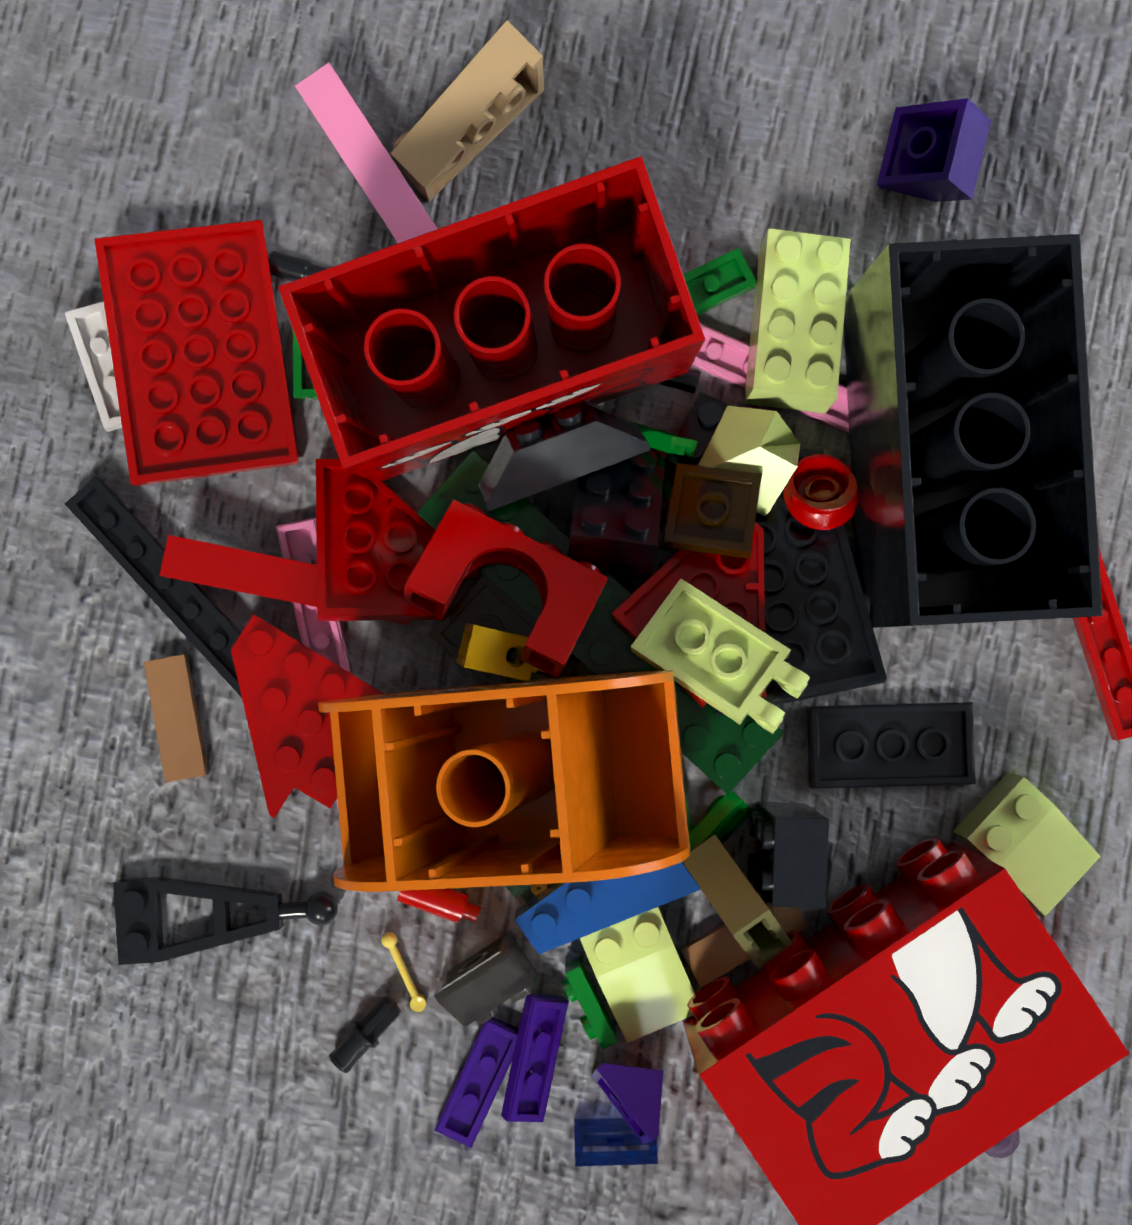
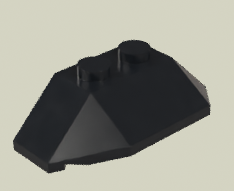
(557, 451)

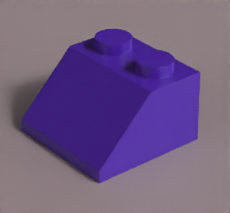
(935, 150)

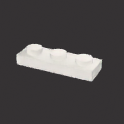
(93, 346)

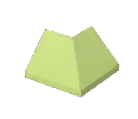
(757, 444)

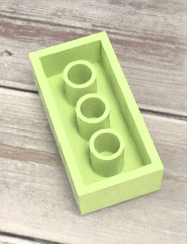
(797, 321)

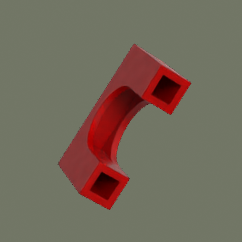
(472, 540)

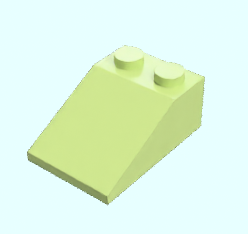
(1028, 839)
(640, 974)

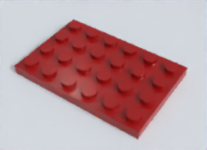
(196, 352)

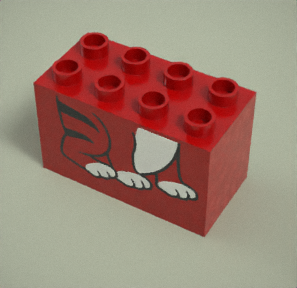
(495, 322)
(898, 1038)

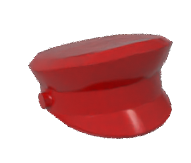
(821, 492)

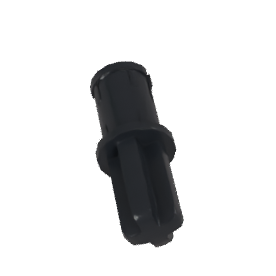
(365, 1034)

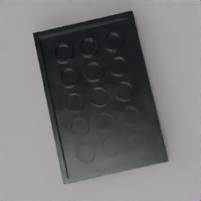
(814, 604)

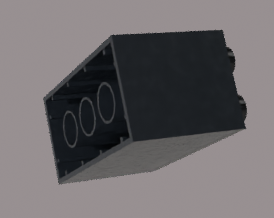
(972, 433)

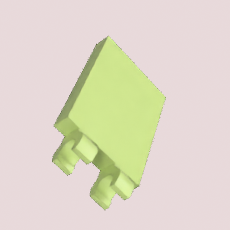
(718, 656)

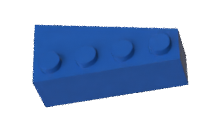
(581, 908)

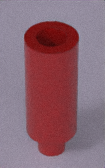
(442, 903)

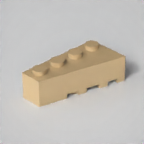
(471, 111)

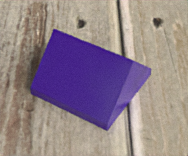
(635, 1095)

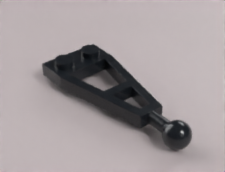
(140, 916)

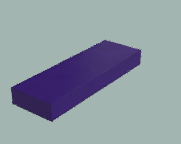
(534, 1058)
(478, 1082)

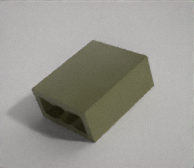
(736, 901)

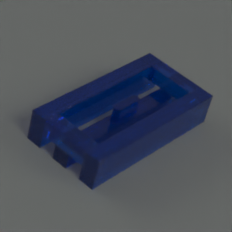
(610, 1158)

